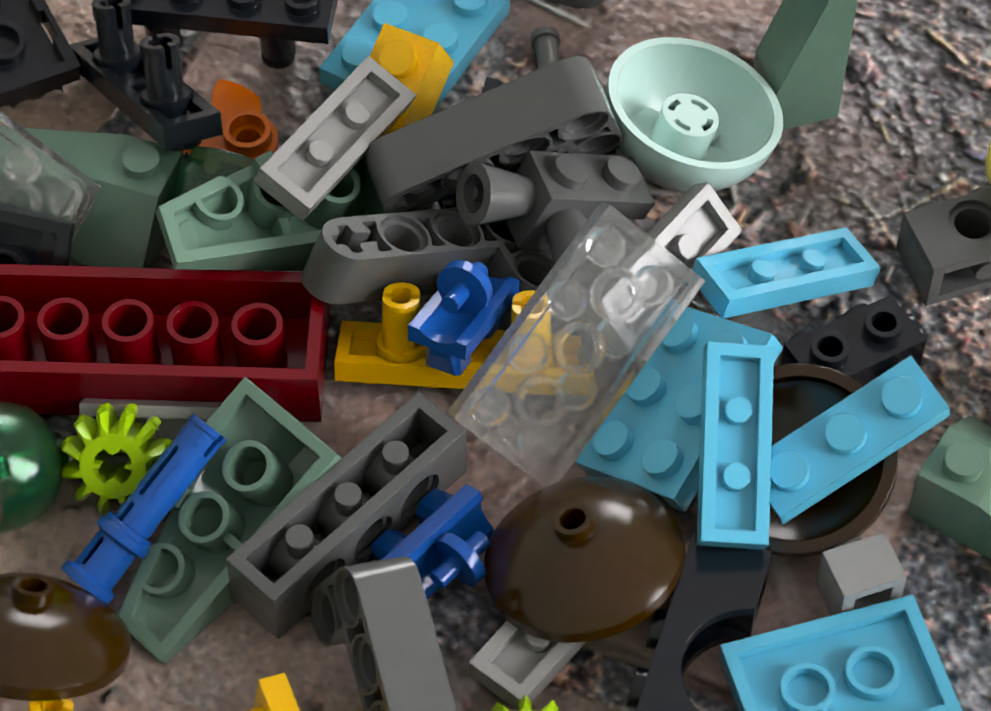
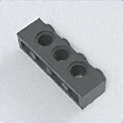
(948, 246)
(346, 512)

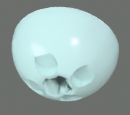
(692, 113)

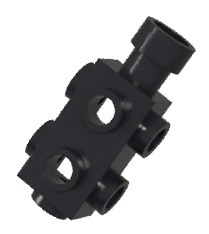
(861, 342)

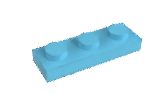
(785, 272)
(852, 437)
(735, 445)

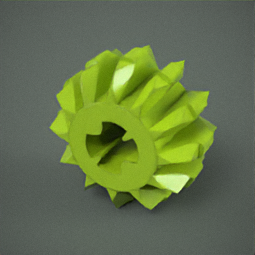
(108, 436)

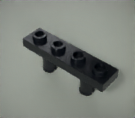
(274, 21)
(145, 79)

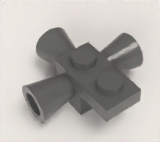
(551, 195)

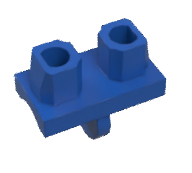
(461, 314)
(446, 541)

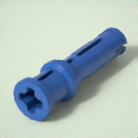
(126, 533)

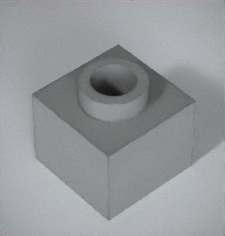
(860, 574)

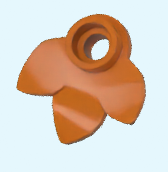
(241, 122)

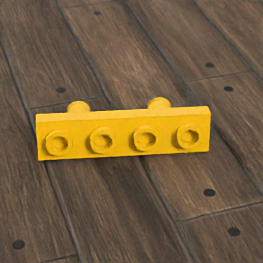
(385, 355)

